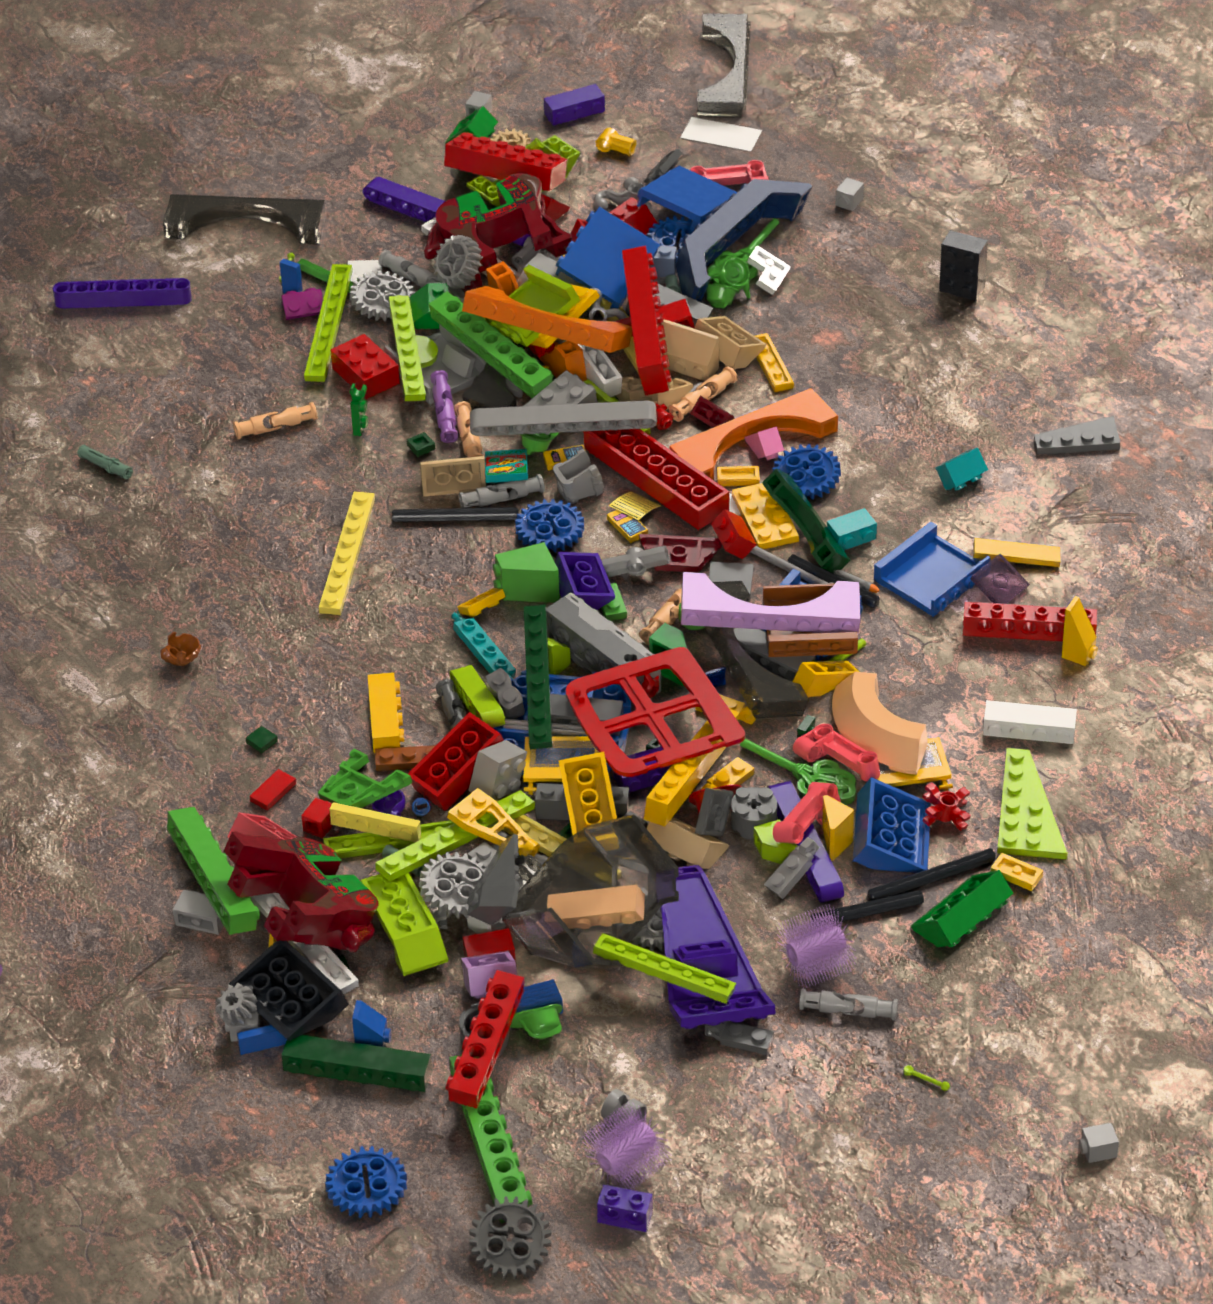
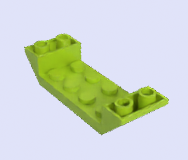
(551, 146)
(407, 923)

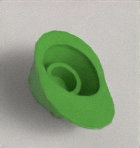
(720, 295)
(537, 442)
(539, 1022)

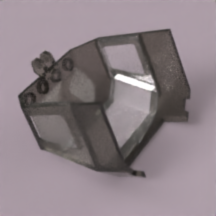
(594, 858)

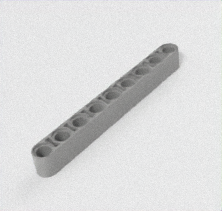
(563, 418)

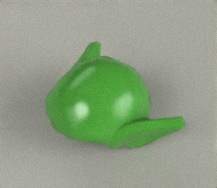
(733, 273)

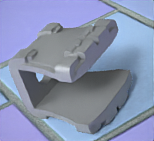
(578, 478)

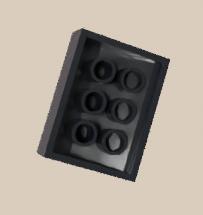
(291, 991)

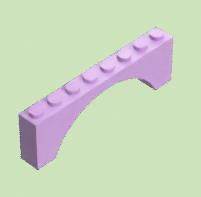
(709, 606)

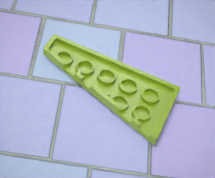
(1026, 815)

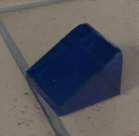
(717, 676)

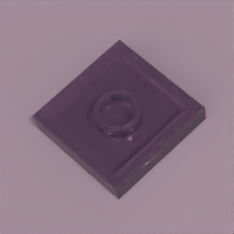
(999, 581)

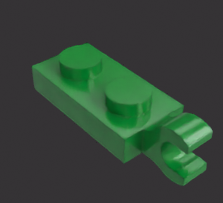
(358, 410)

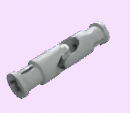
(406, 269)
(498, 493)
(834, 1002)

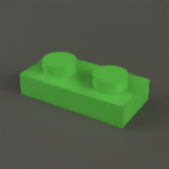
(615, 609)

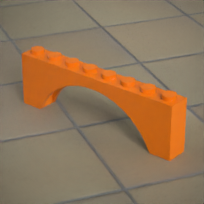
(496, 305)
(565, 355)
(798, 413)

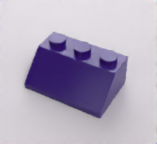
(584, 577)

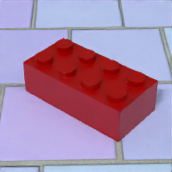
(449, 766)

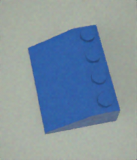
(890, 829)

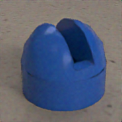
(420, 801)

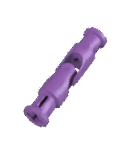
(444, 406)

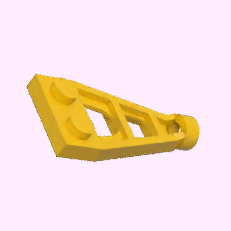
(474, 807)

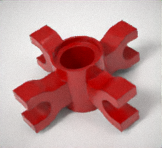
(946, 806)

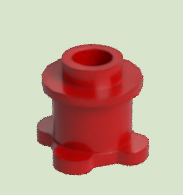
(664, 419)

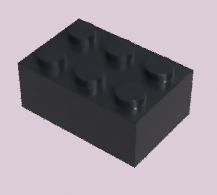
(963, 265)

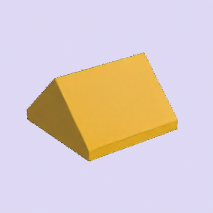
(837, 826)

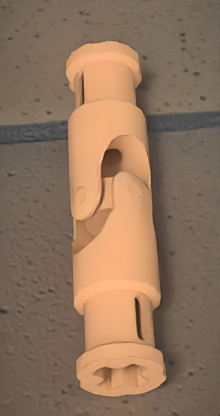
(712, 388)
(290, 416)
(470, 443)
(666, 614)

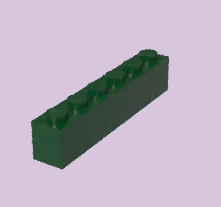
(357, 1062)

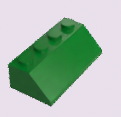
(963, 909)

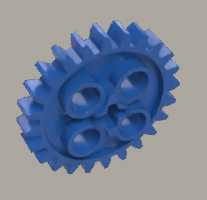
(667, 232)
(811, 469)
(562, 519)
(385, 1178)

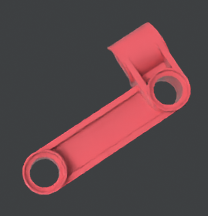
(733, 174)
(825, 741)
(804, 813)

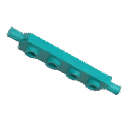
(481, 645)

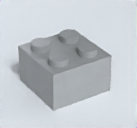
(498, 769)

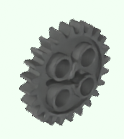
(514, 1215)

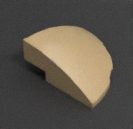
(633, 391)

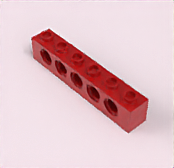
(1017, 621)
(470, 1090)

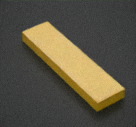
(773, 366)
(1017, 552)

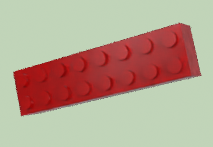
(646, 320)
(660, 474)

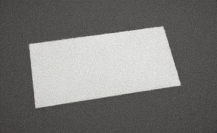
(721, 134)

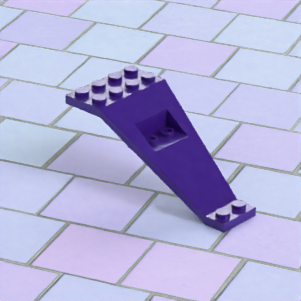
(702, 937)

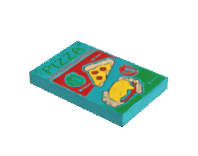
(506, 465)

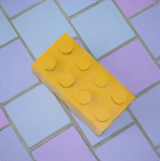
(587, 790)

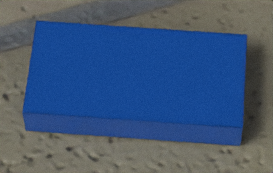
(290, 276)
(259, 1039)

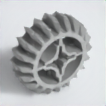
(457, 261)

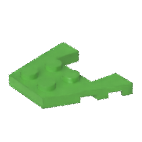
(357, 789)

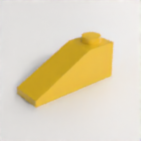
(1078, 635)
(822, 676)

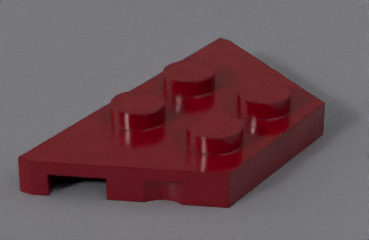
(684, 552)

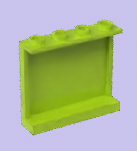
(540, 292)

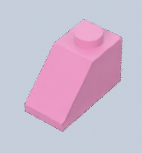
(766, 443)

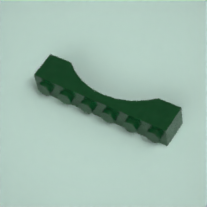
(821, 541)

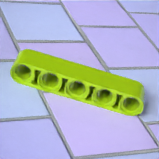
(477, 696)

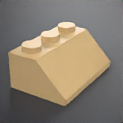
(736, 344)
(691, 351)
(452, 476)
(683, 843)

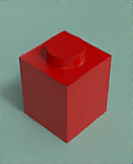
(317, 818)

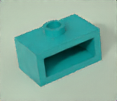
(962, 469)
(853, 528)

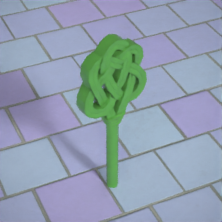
(745, 253)
(822, 771)

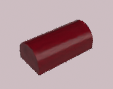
(710, 413)

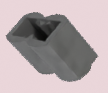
(505, 694)

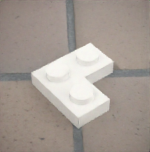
(772, 269)

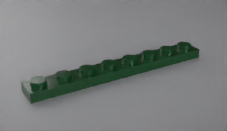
(537, 677)

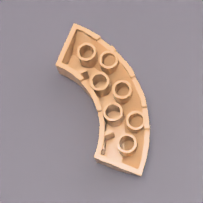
(874, 728)

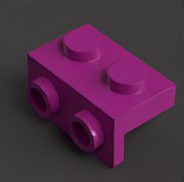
(302, 303)

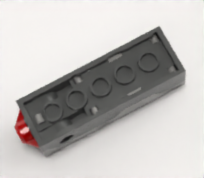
(596, 641)

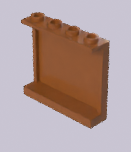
(804, 643)

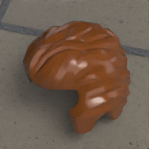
(181, 649)

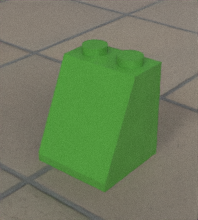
(527, 574)

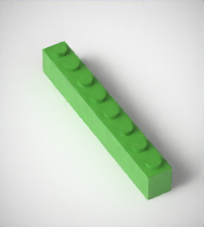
(211, 869)

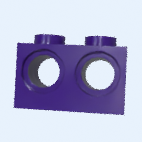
(625, 1208)

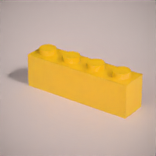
(383, 711)

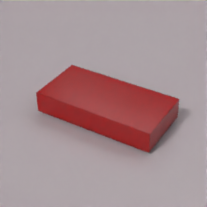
(272, 789)

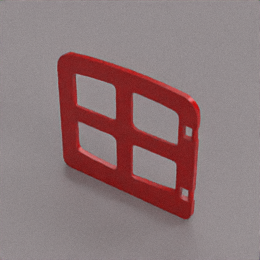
(651, 714)

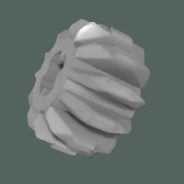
(236, 1004)

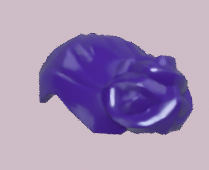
(390, 804)

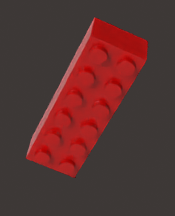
(501, 160)

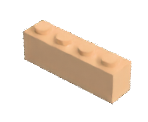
(599, 906)

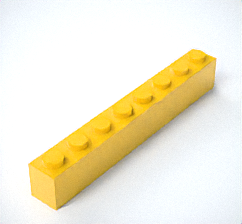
(680, 781)

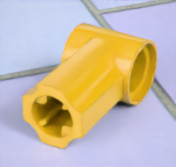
(613, 141)

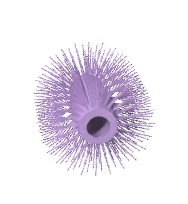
(816, 946)
(626, 1148)

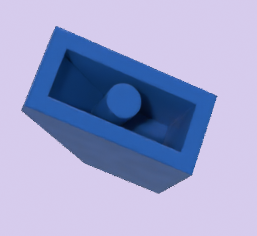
(369, 1026)

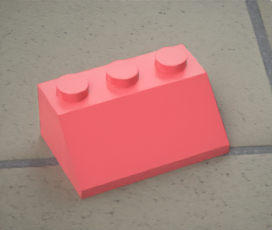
(259, 826)

